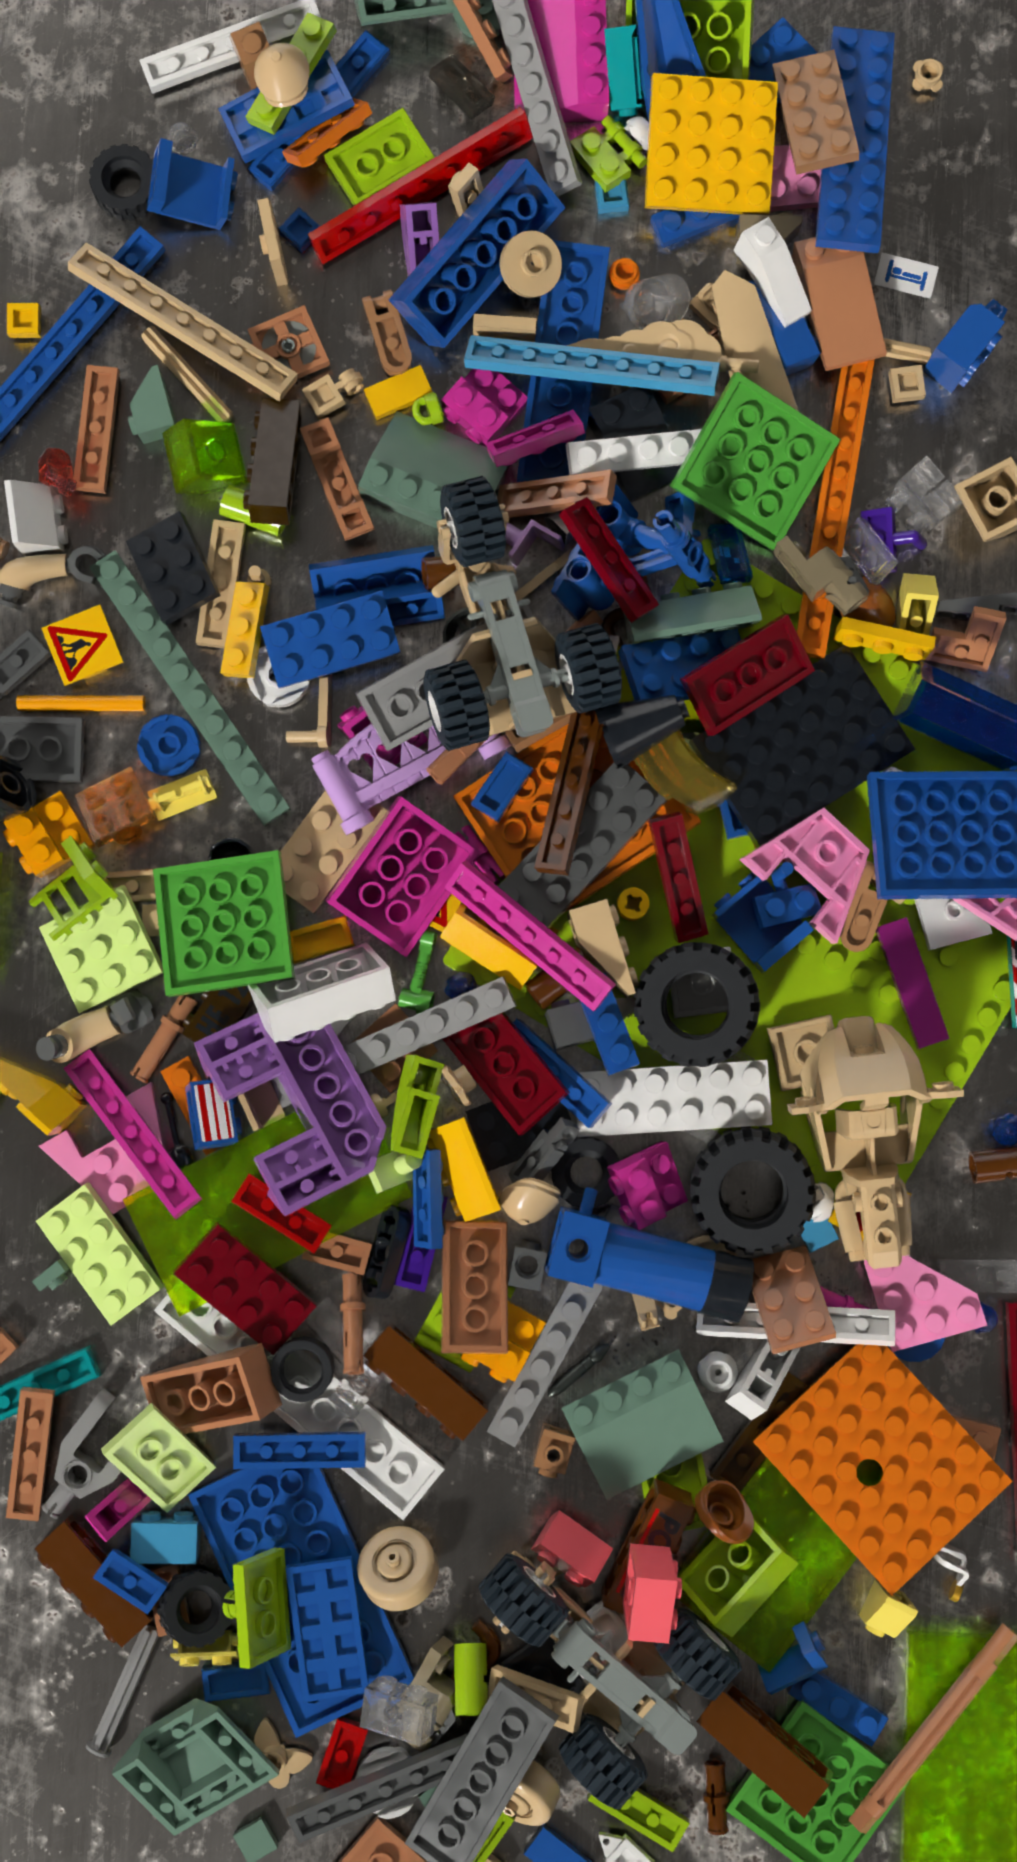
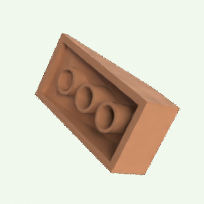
(841, 304)
(215, 1390)

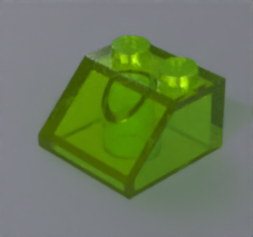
(203, 456)

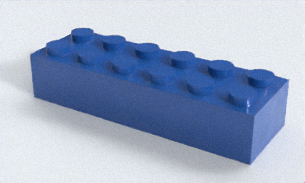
(466, 260)

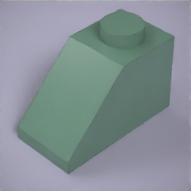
(151, 408)

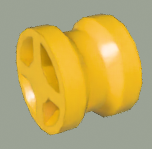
(628, 907)

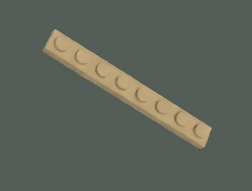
(182, 321)

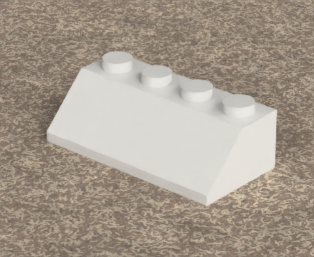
(324, 992)

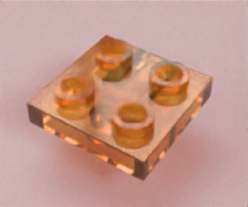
(115, 809)

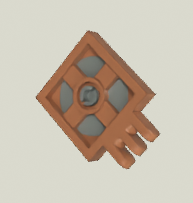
(291, 341)

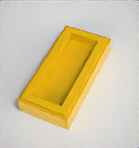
(397, 392)
(321, 939)

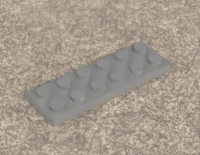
(398, 701)

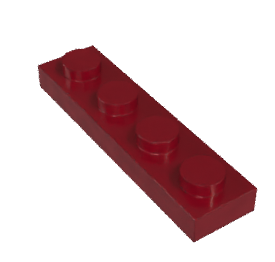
(608, 559)
(678, 877)

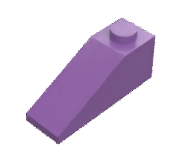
(419, 231)

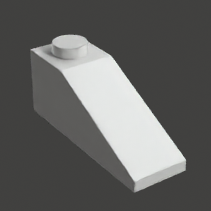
(773, 271)
(760, 1380)

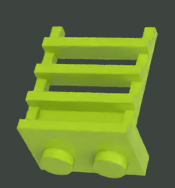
(91, 879)

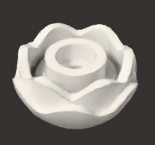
(638, 128)
(824, 1202)
(712, 1362)

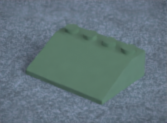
(416, 462)
(642, 1424)

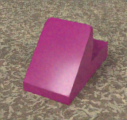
(117, 1509)

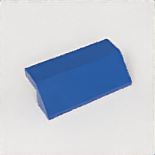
(392, 572)

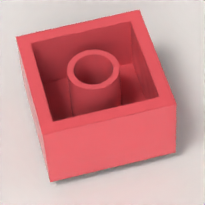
(651, 1593)

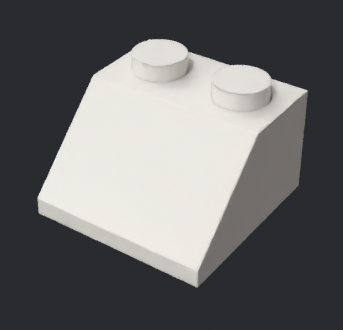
(35, 518)

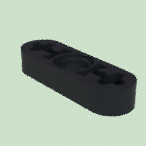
(377, 1281)

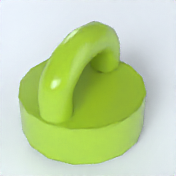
(433, 408)

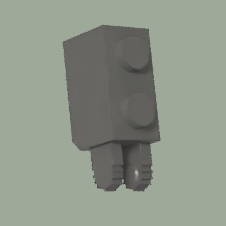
(569, 1024)

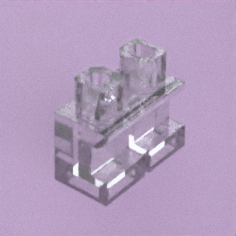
(912, 492)

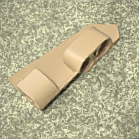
(747, 335)

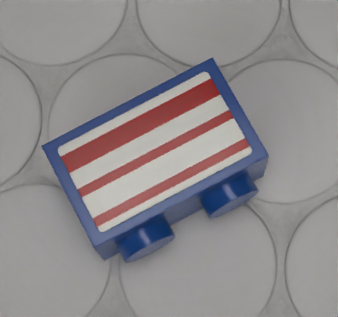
(211, 1119)

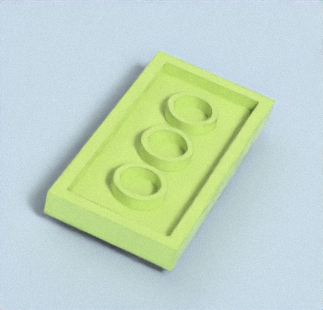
(99, 1253)

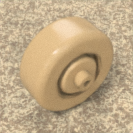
(398, 1568)
(534, 1797)

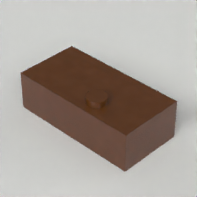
(766, 1749)

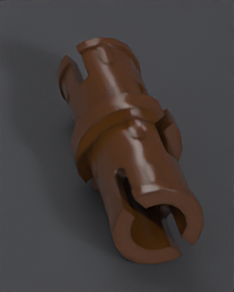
(716, 1797)

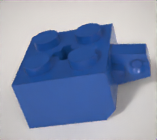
(966, 345)

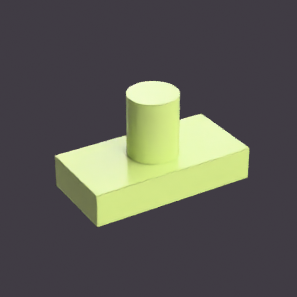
(393, 1170)

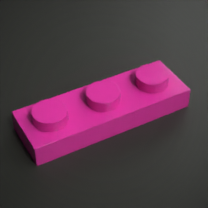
(535, 438)

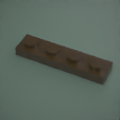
(743, 1455)

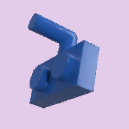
(785, 904)

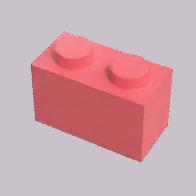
(571, 1549)

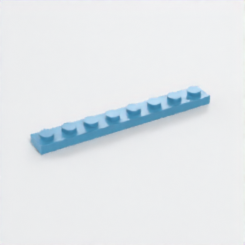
(592, 365)

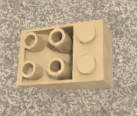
(598, 939)

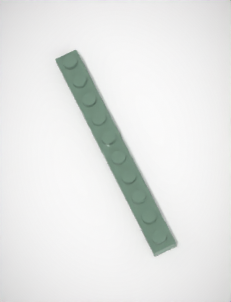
(190, 688)

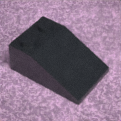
(633, 414)

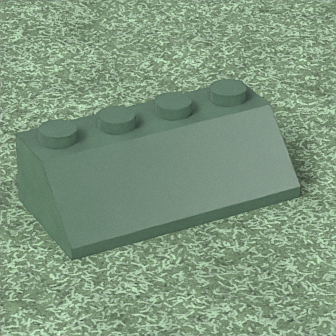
(696, 614)

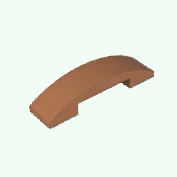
(336, 479)

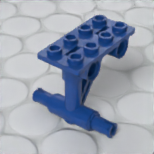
(669, 545)

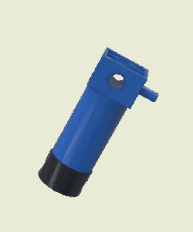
(648, 1264)

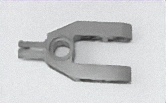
(71, 1456)

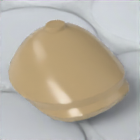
(282, 74)
(529, 1200)

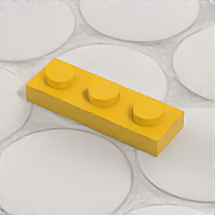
(244, 629)
(884, 639)

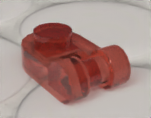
(57, 470)

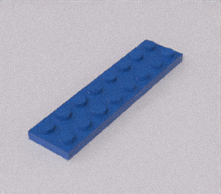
(854, 191)
(565, 317)

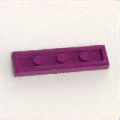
(912, 983)

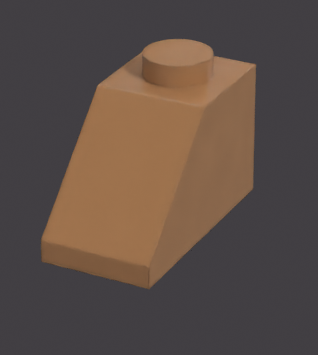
(248, 45)

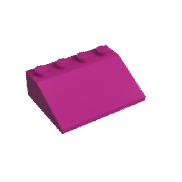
(575, 56)
(400, 876)

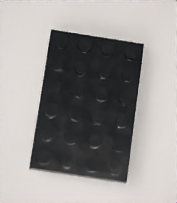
(805, 747)

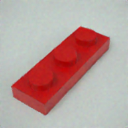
(299, 1226)

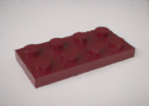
(747, 675)
(508, 1070)
(244, 1288)

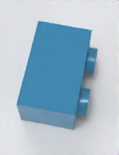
(166, 1538)

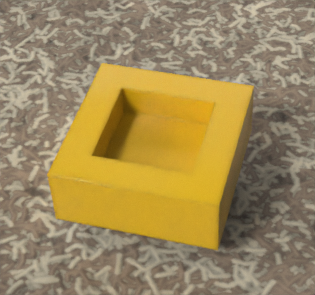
(24, 320)

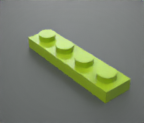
(312, 39)

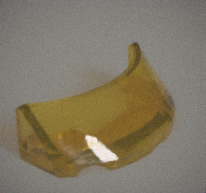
(682, 775)

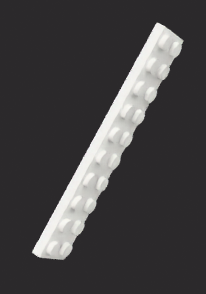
(396, 1465)

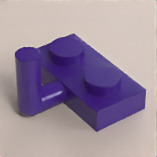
(884, 524)

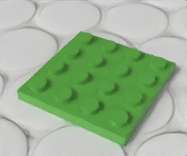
(755, 461)
(223, 923)
(825, 1831)

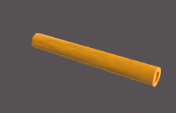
(80, 703)

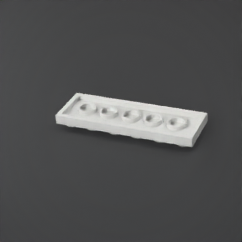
(682, 1098)

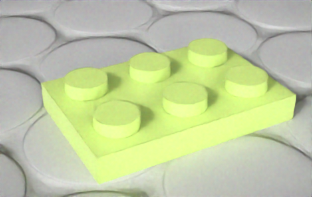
(158, 1457)

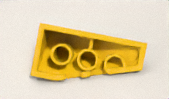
(42, 1099)

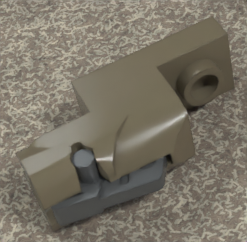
(823, 574)
(433, 1678)

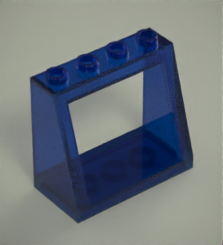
(960, 716)

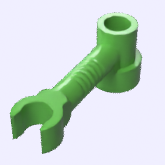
(416, 997)

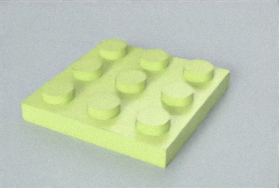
(104, 953)

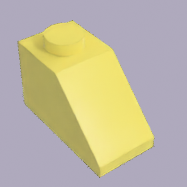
(916, 603)
(885, 1612)

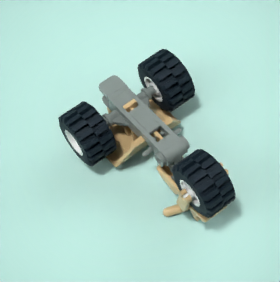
(515, 668)
(633, 1685)

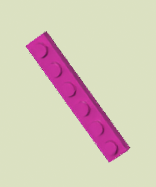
(530, 935)
(133, 1134)

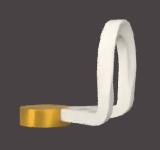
(962, 1575)

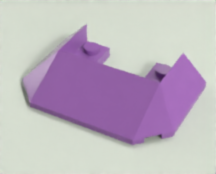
(326, 1094)

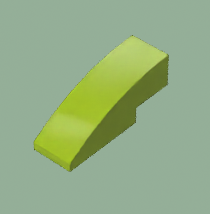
(415, 1105)

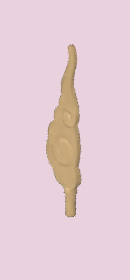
(672, 339)

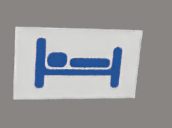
(906, 275)

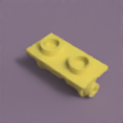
(181, 794)
(219, 1652)

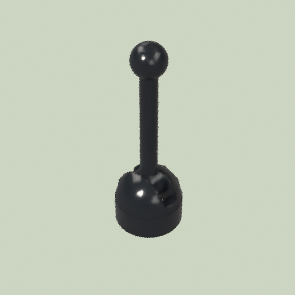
(180, 1153)

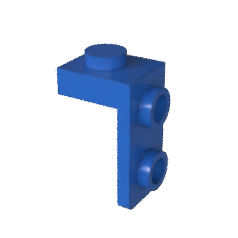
(797, 1661)

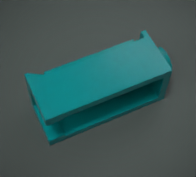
(623, 70)

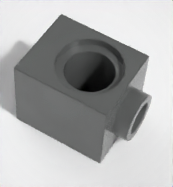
(527, 1280)

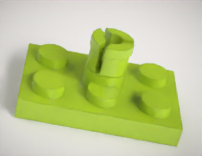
(260, 1607)

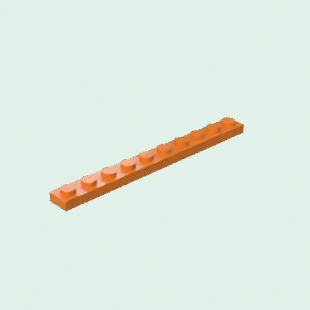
(836, 496)

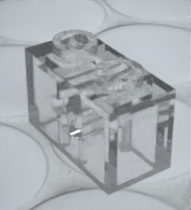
(399, 1710)

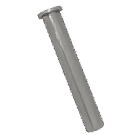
(123, 1692)

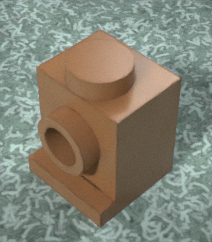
(553, 1438)

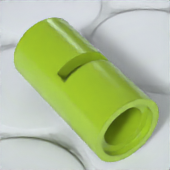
(232, 508)
(469, 1674)

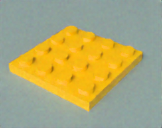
(710, 144)

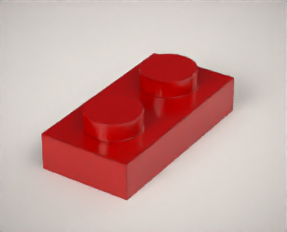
(341, 1753)

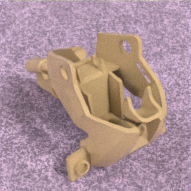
(869, 1066)

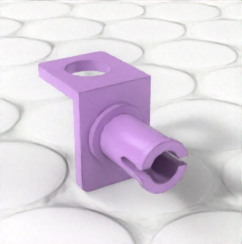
(522, 539)

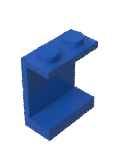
(191, 188)
(740, 923)

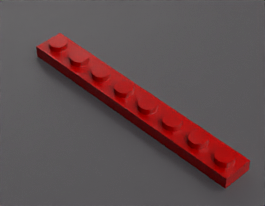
(419, 185)

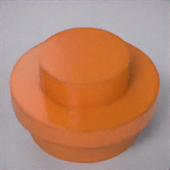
(624, 273)

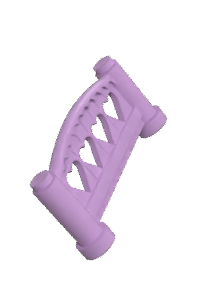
(355, 795)

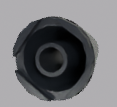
(640, 725)
(15, 792)

